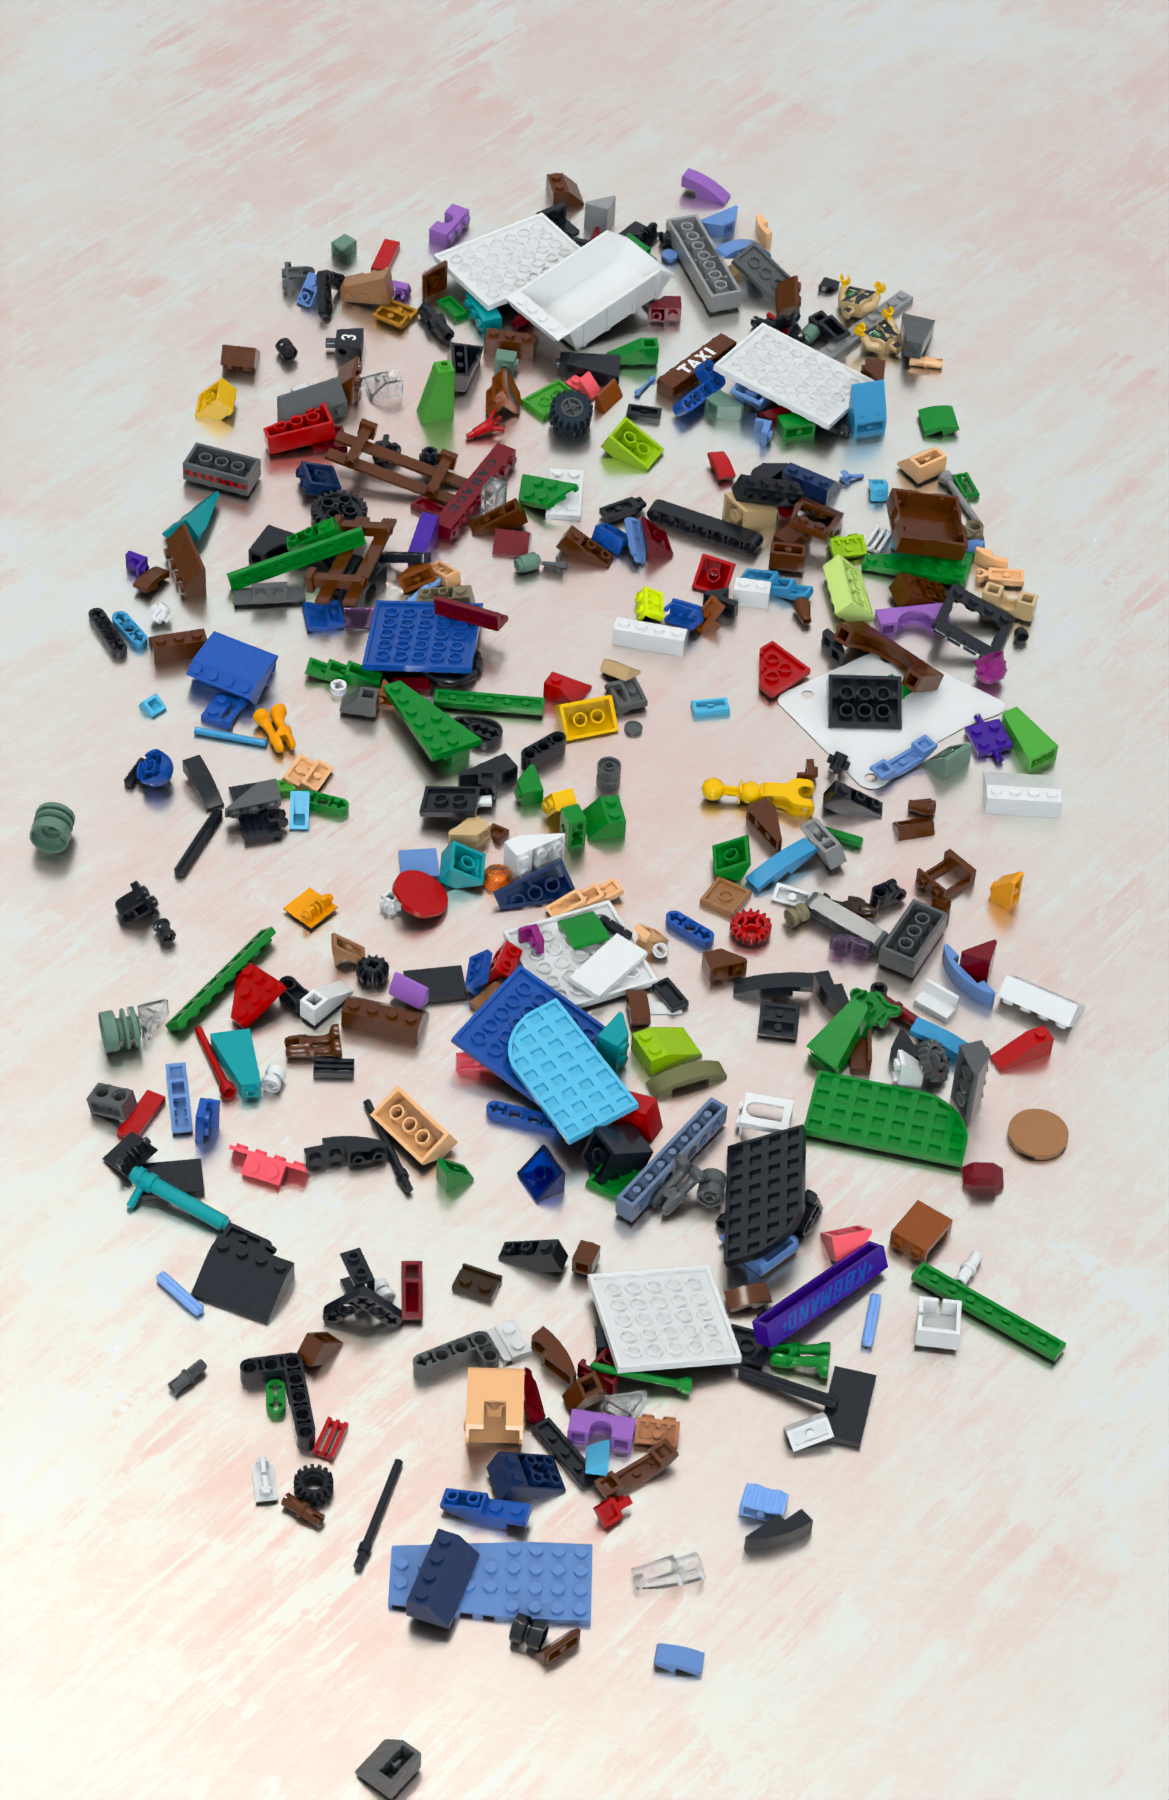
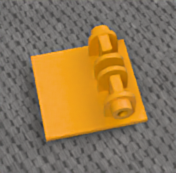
(311, 907)

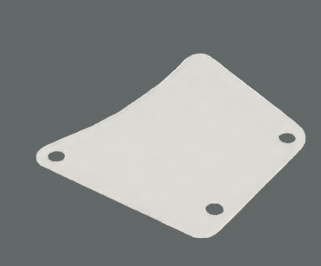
(928, 713)

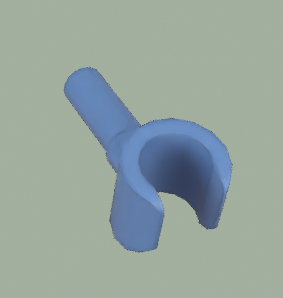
(846, 478)

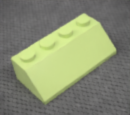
(847, 590)

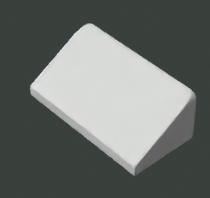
(789, 895)

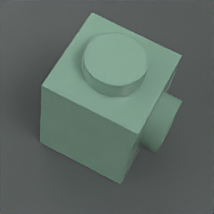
(507, 360)

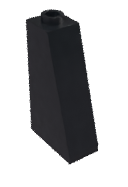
(601, 366)

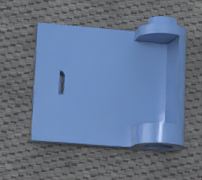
(771, 1260)

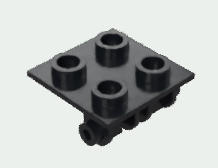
(644, 233)
(130, 1153)

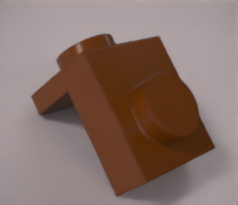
(810, 773)
(942, 904)

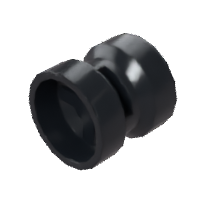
(286, 349)

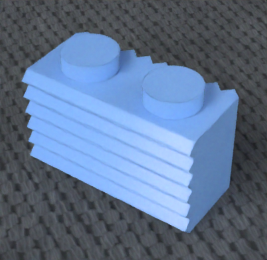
(763, 1502)

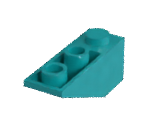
(483, 318)

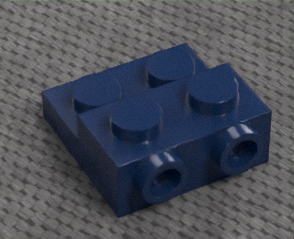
(317, 478)

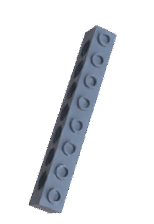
(660, 1169)

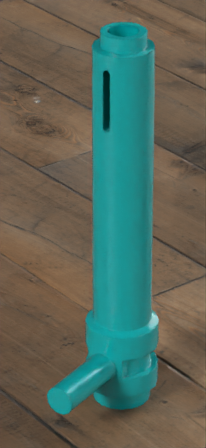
(153, 1184)

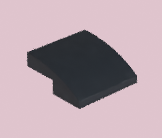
(778, 1020)

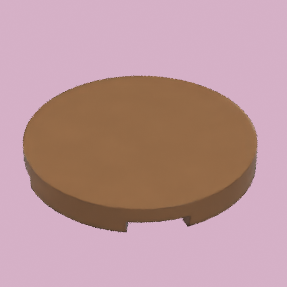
(1038, 1133)

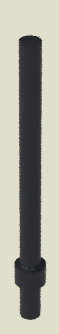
(401, 1173)
(365, 1546)

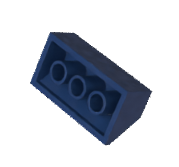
(442, 1579)

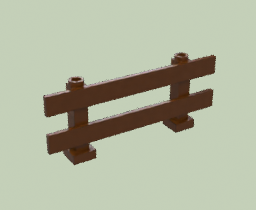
(359, 444)
(353, 583)

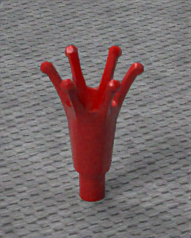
(486, 427)

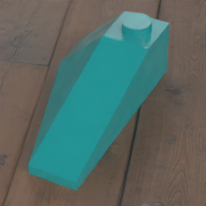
(196, 519)

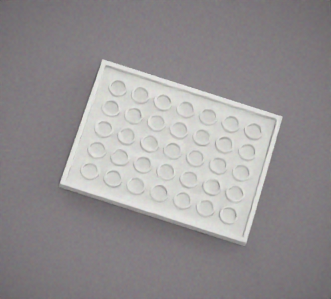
(507, 258)
(791, 375)

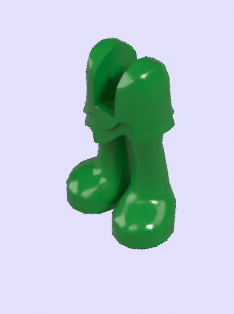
(788, 1356)

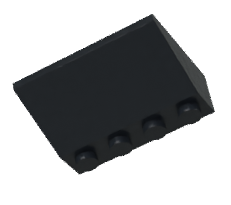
(864, 702)
(243, 1279)

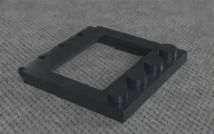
(973, 604)

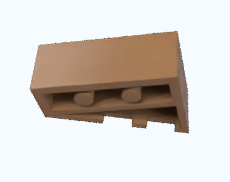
(368, 287)

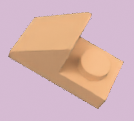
(648, 937)

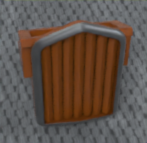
(503, 393)

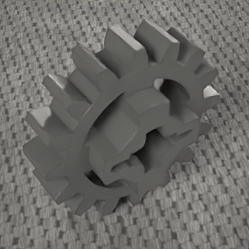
(933, 1060)

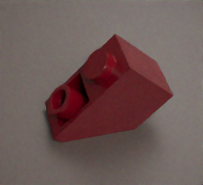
(665, 309)

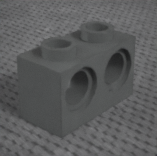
(111, 1101)

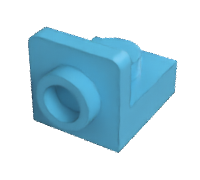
(878, 489)

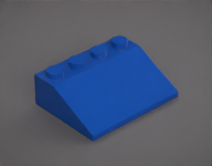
(232, 667)

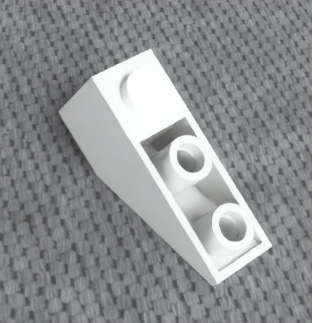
(323, 1000)

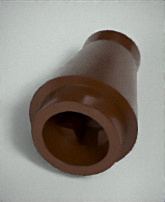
(803, 610)
(923, 806)

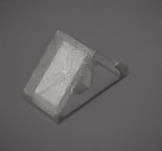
(625, 1404)

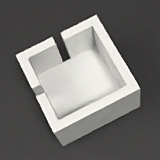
(937, 1329)

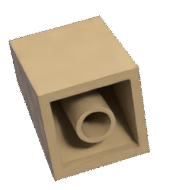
(748, 515)

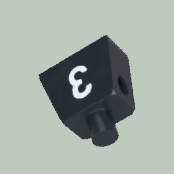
(347, 343)

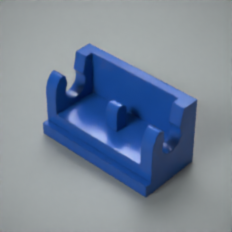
(683, 614)

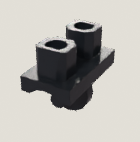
(385, 443)

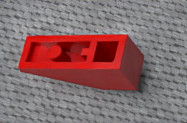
(1023, 1049)

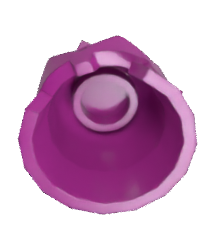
(991, 667)

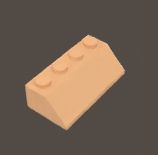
(413, 1127)

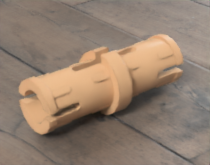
(926, 362)

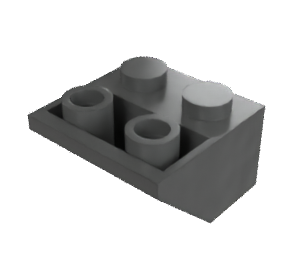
(390, 1766)

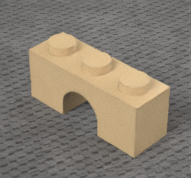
(1021, 608)

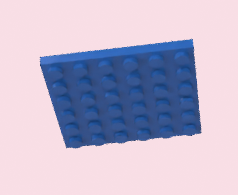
(417, 640)
(490, 1028)

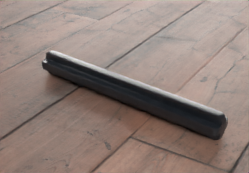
(198, 842)
(788, 1386)

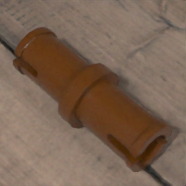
(303, 1510)

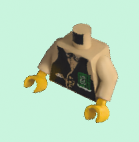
(858, 301)
(881, 337)

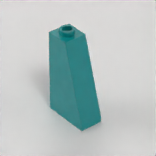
(238, 1059)

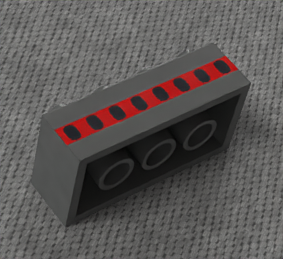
(221, 469)

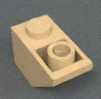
(471, 832)

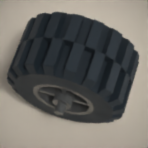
(571, 413)

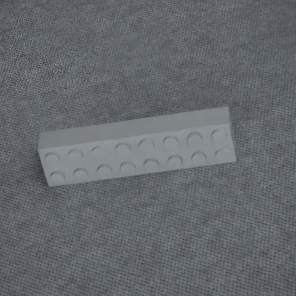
(703, 263)

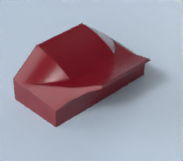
(982, 1176)

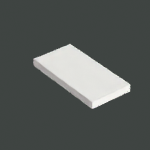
(607, 966)

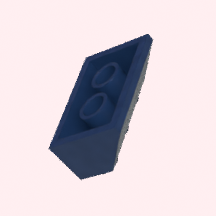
(812, 484)

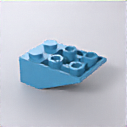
(867, 408)

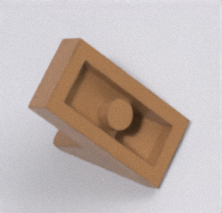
(346, 949)

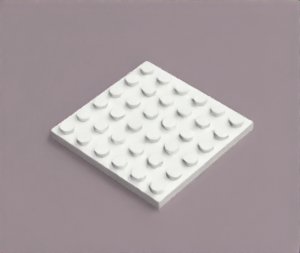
(561, 960)
(663, 1319)

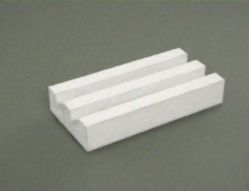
(888, 535)

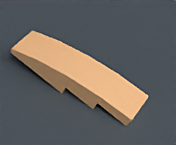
(591, 895)

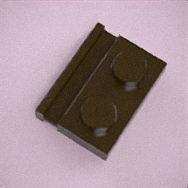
(476, 1283)

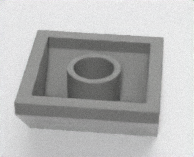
(600, 214)

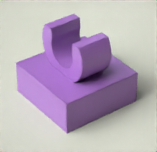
(401, 288)

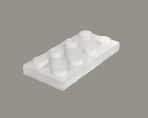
(570, 507)

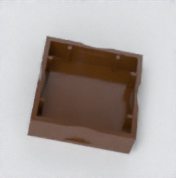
(926, 524)

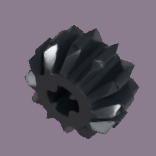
(372, 970)

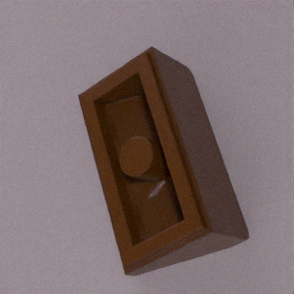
(914, 828)
(559, 1647)

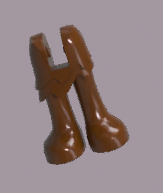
(308, 1046)

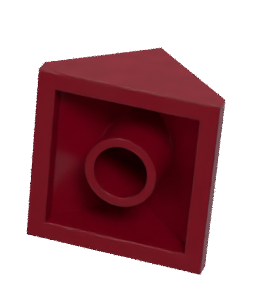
(655, 540)
(511, 543)
(979, 960)

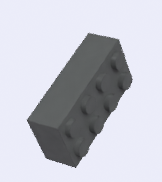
(912, 938)

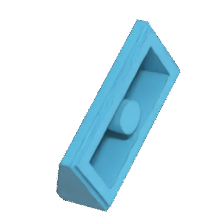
(597, 1458)

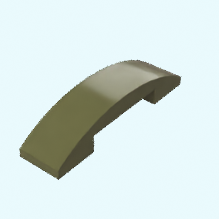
(683, 1075)

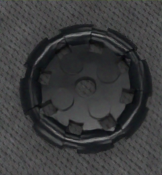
(448, 679)

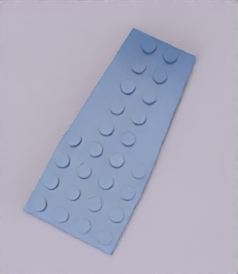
(509, 1578)

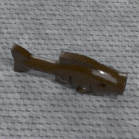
(858, 906)

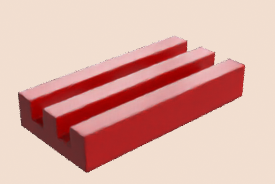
(335, 1425)

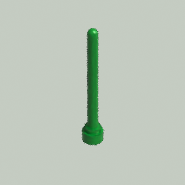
(682, 1384)

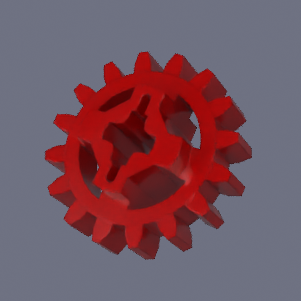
(750, 926)

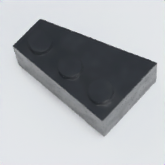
(465, 361)

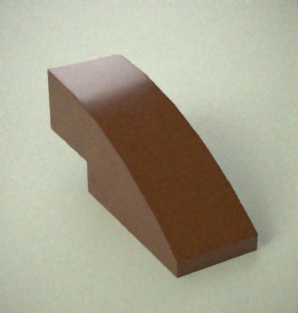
(554, 1355)

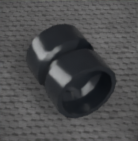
(529, 1631)

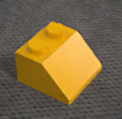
(216, 401)

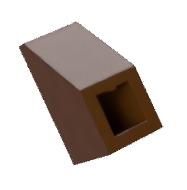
(723, 964)
(585, 1392)

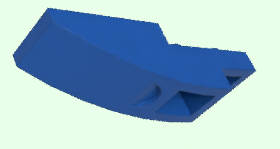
(484, 1510)

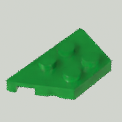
(543, 492)

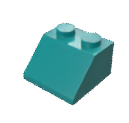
(461, 866)
(613, 1042)

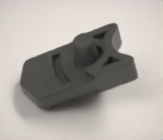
(558, 564)

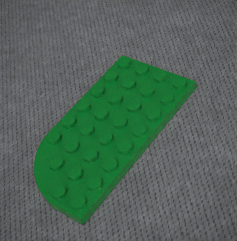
(885, 1119)

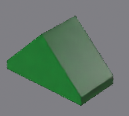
(452, 1174)

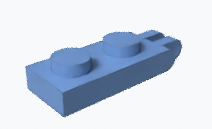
(635, 539)

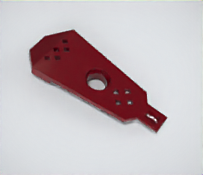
(532, 1403)

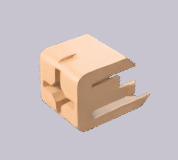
(495, 1405)

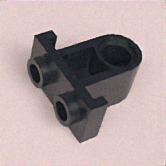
(136, 904)
(812, 1208)

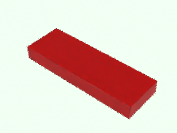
(385, 255)
(142, 1114)

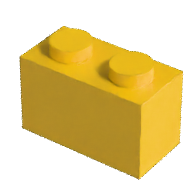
(555, 801)

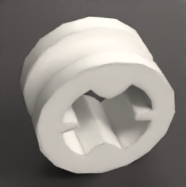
(341, 684)

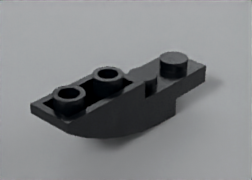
(349, 1148)

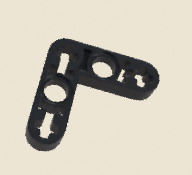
(325, 282)
(363, 1299)

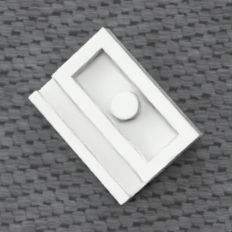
(509, 1341)

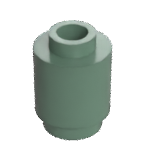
(811, 333)
(527, 562)

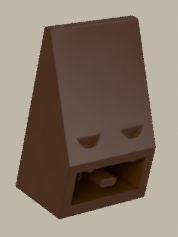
(912, 591)

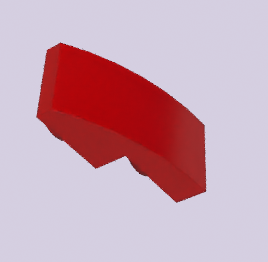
(722, 465)

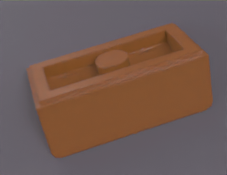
(608, 396)

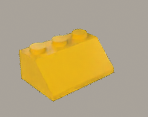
(586, 717)

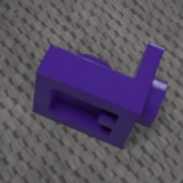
(136, 562)

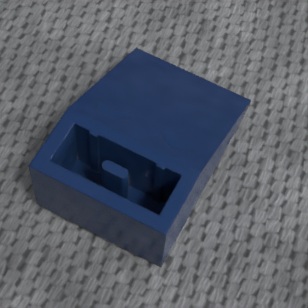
(524, 1476)

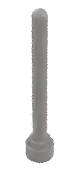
(947, 479)

